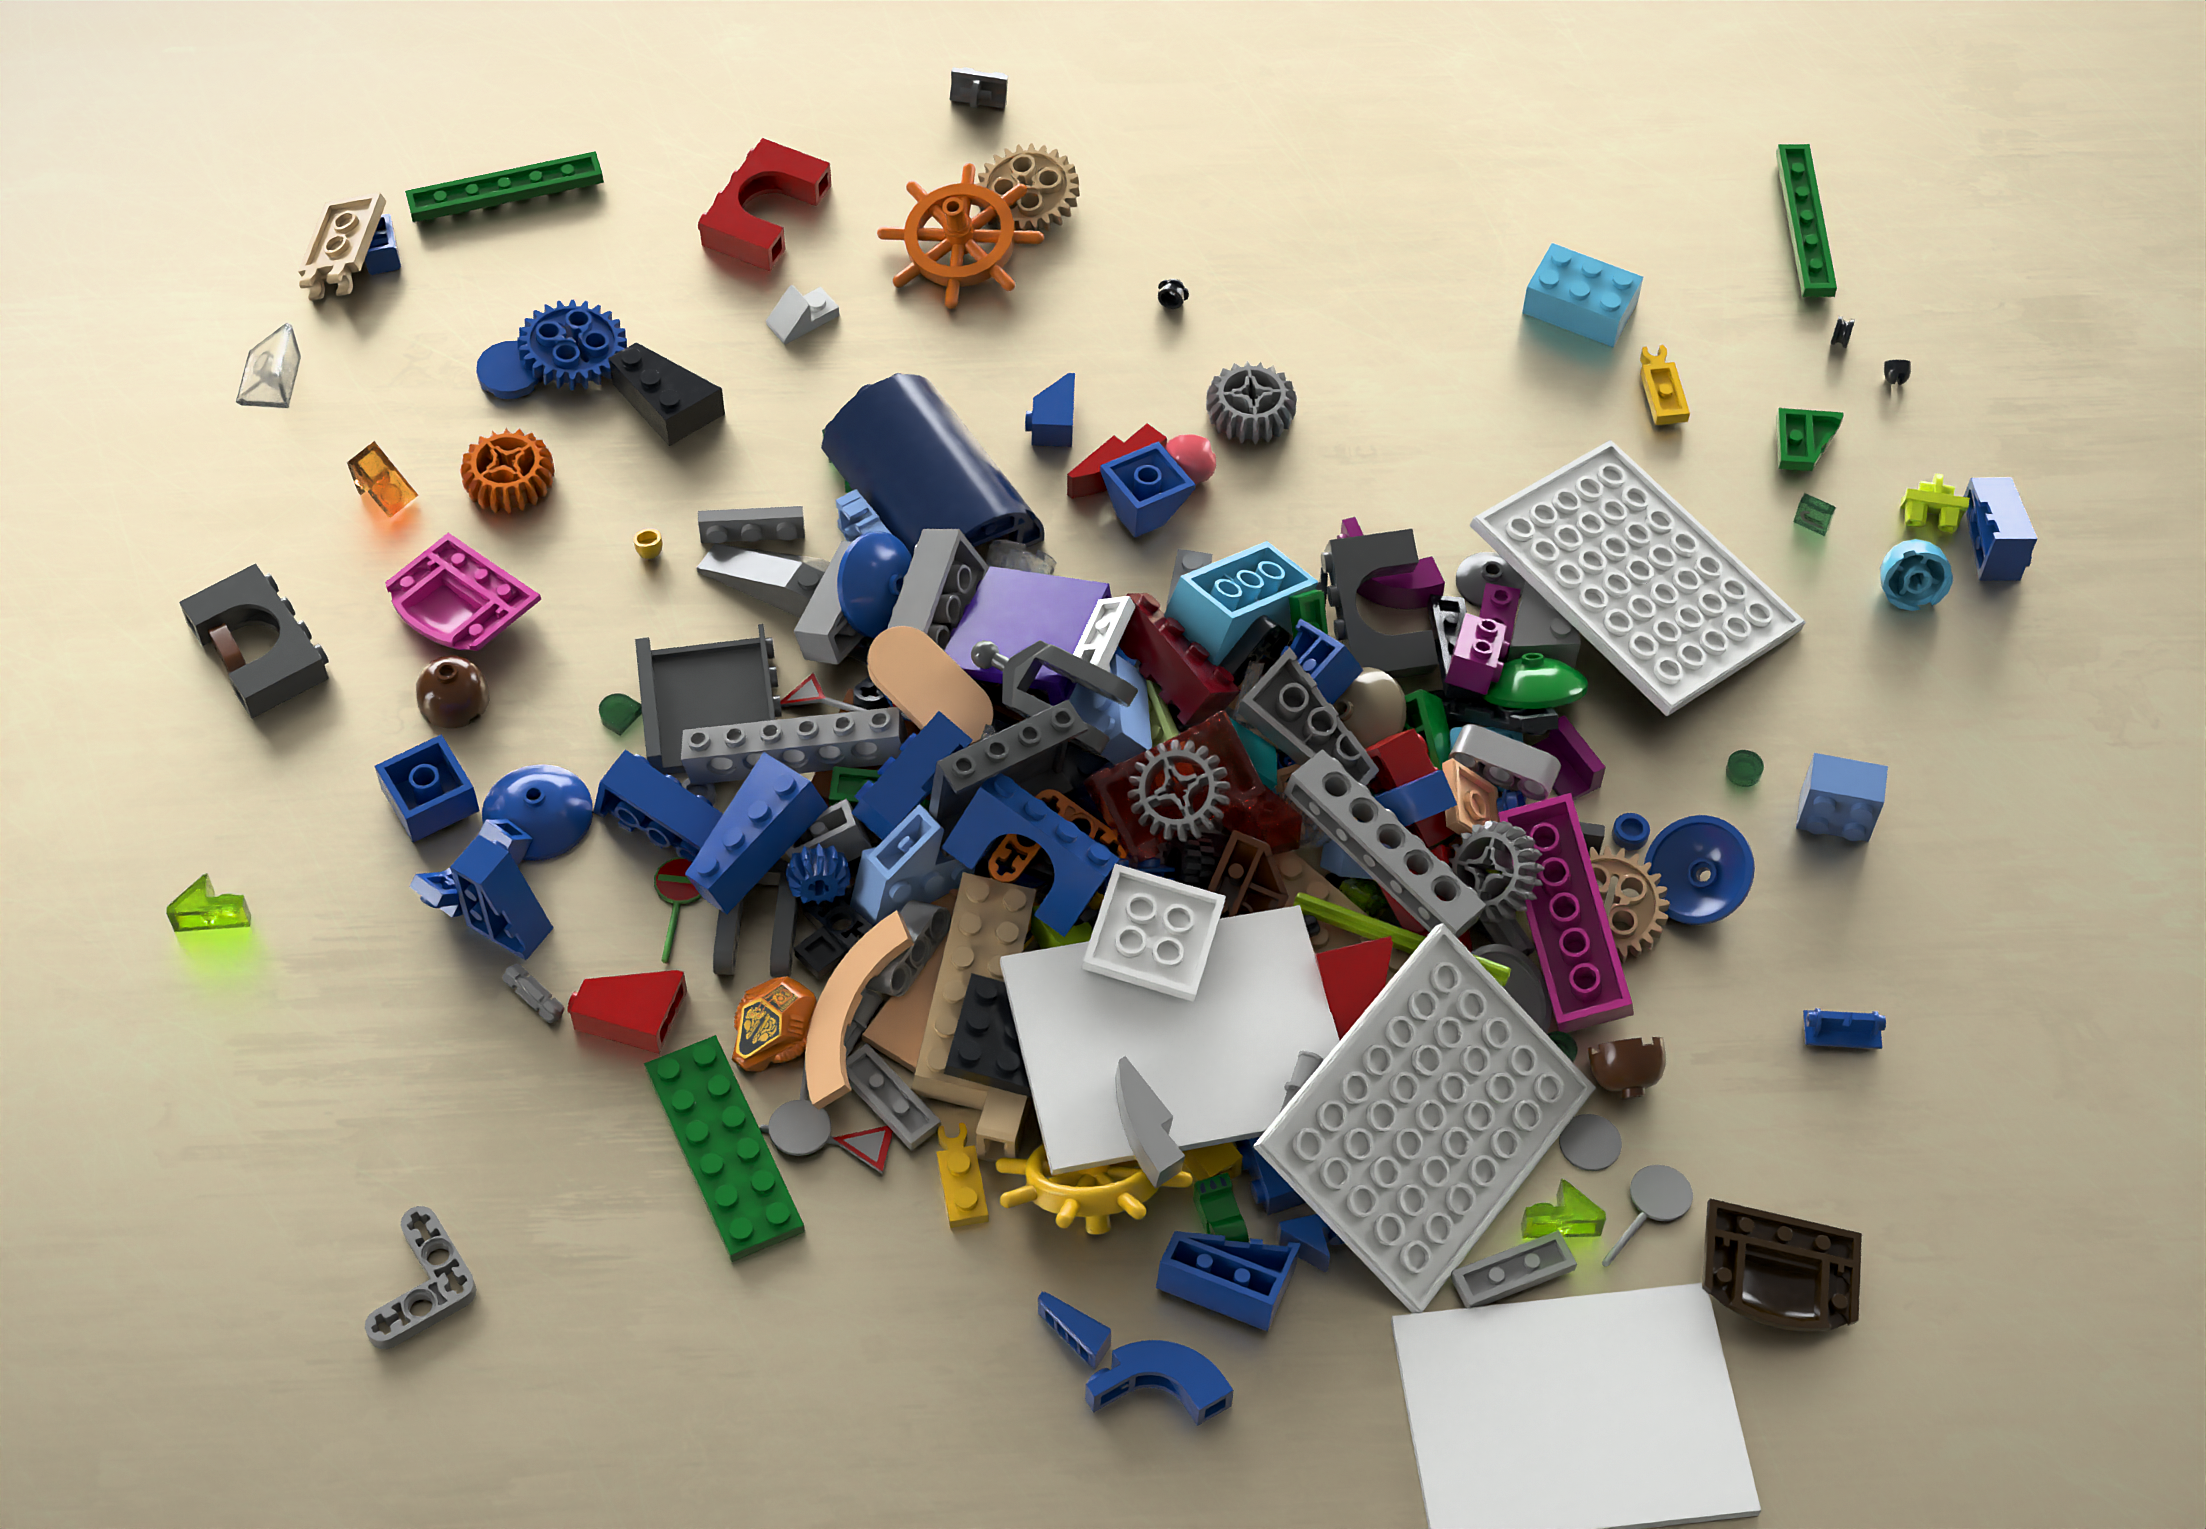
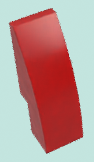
(1087, 478)

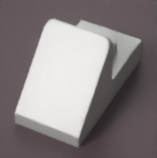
(801, 314)

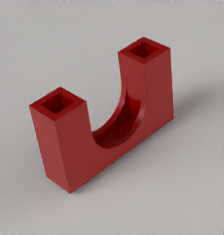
(766, 170)

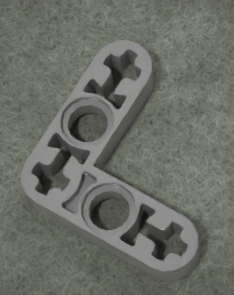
(436, 1290)

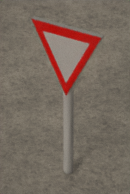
(811, 692)
(867, 1145)

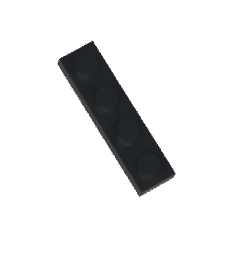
(1446, 618)

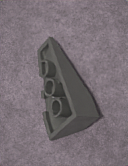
(770, 576)

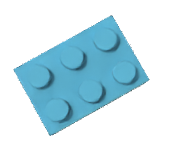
(1582, 294)

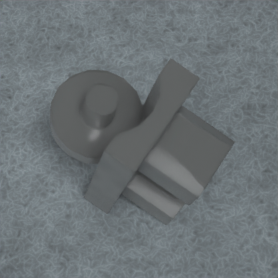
(979, 87)

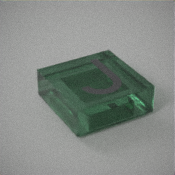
(1814, 514)

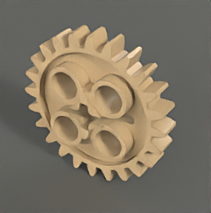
(1049, 183)
(1640, 913)

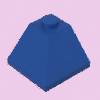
(1146, 488)

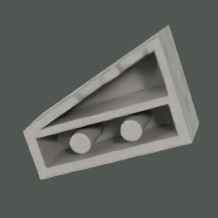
(823, 629)
(1543, 630)

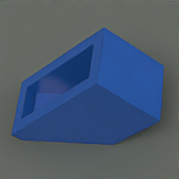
(1053, 414)

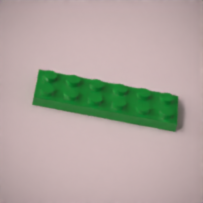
(724, 1148)

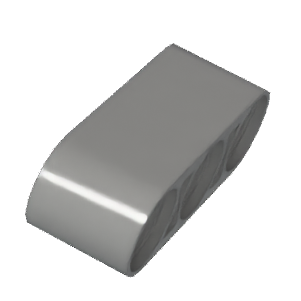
(1506, 762)
(927, 928)

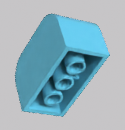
(1230, 594)

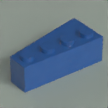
(754, 832)

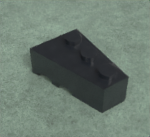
(665, 393)

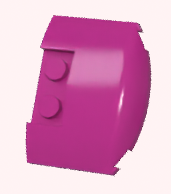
(458, 595)

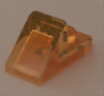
(381, 479)

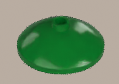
(1536, 683)

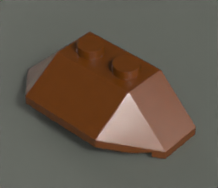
(1248, 877)

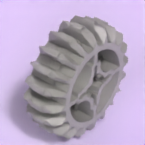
(1251, 402)
(1166, 761)
(1498, 845)

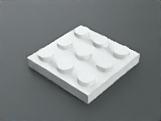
(1154, 932)

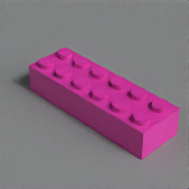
(1571, 920)

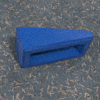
(383, 250)
(1079, 1330)

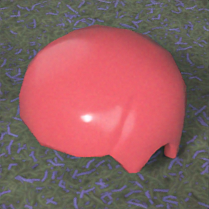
(1193, 456)

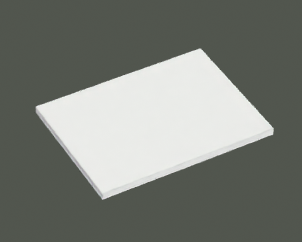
(1638, 576)
(1208, 1060)
(1425, 1118)
(1575, 1413)

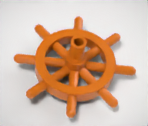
(960, 235)

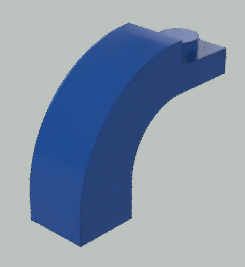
(1418, 798)
(439, 889)
(1165, 1367)

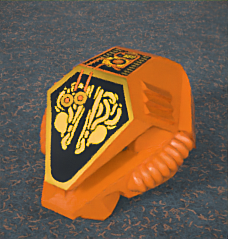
(772, 1023)

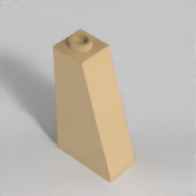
(1002, 1124)

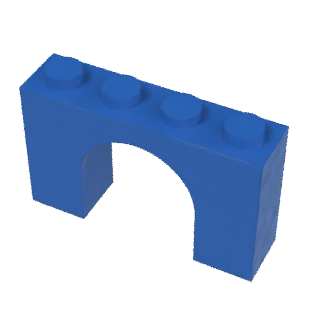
(1077, 859)

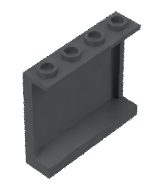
(702, 689)
(1025, 752)

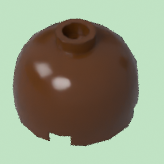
(451, 692)
(1628, 1065)

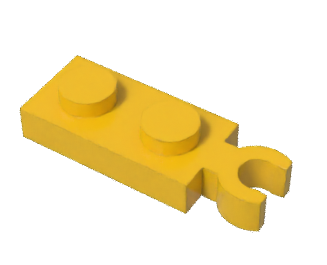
(1663, 388)
(961, 1180)

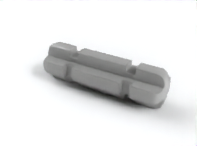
(533, 993)

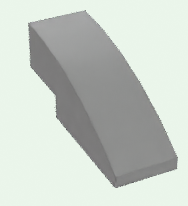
(1146, 1125)

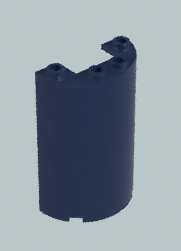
(924, 466)

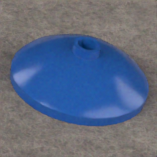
(871, 581)
(554, 820)
(1698, 846)

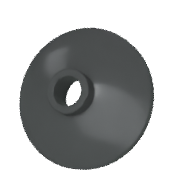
(1474, 575)

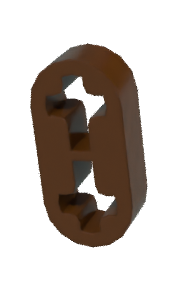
(226, 648)

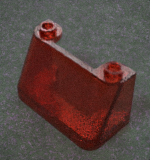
(1111, 786)

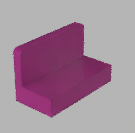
(1580, 766)

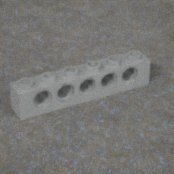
(799, 743)
(1362, 842)

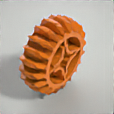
(499, 470)

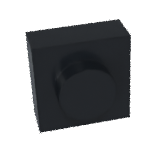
(820, 952)

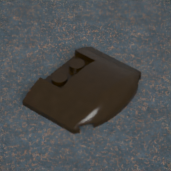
(1781, 1268)

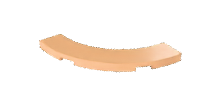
(838, 1003)

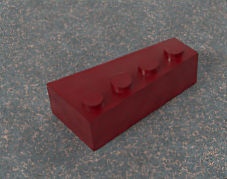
(1175, 663)

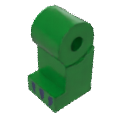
(1219, 1208)

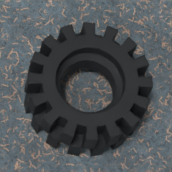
(1191, 861)

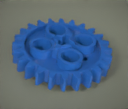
(570, 344)

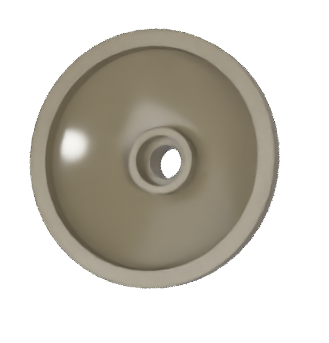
(1373, 707)

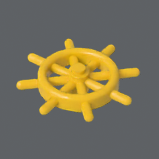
(1084, 1192)

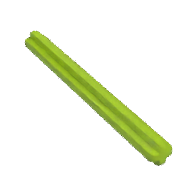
(1375, 929)

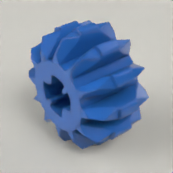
(818, 874)

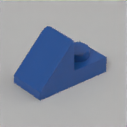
(1313, 1236)

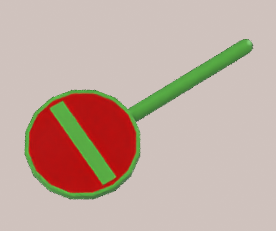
(677, 889)

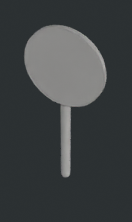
(799, 1126)
(1590, 1142)
(1658, 1194)

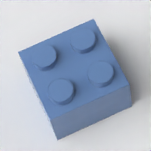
(1841, 797)

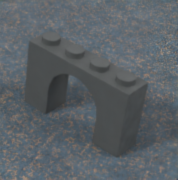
(1351, 564)
(253, 600)

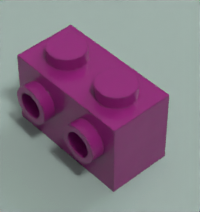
(1478, 654)

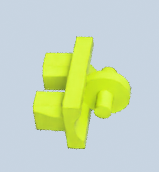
(1934, 499)

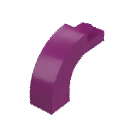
(1399, 590)

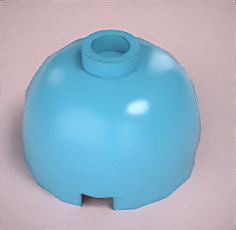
(1915, 574)

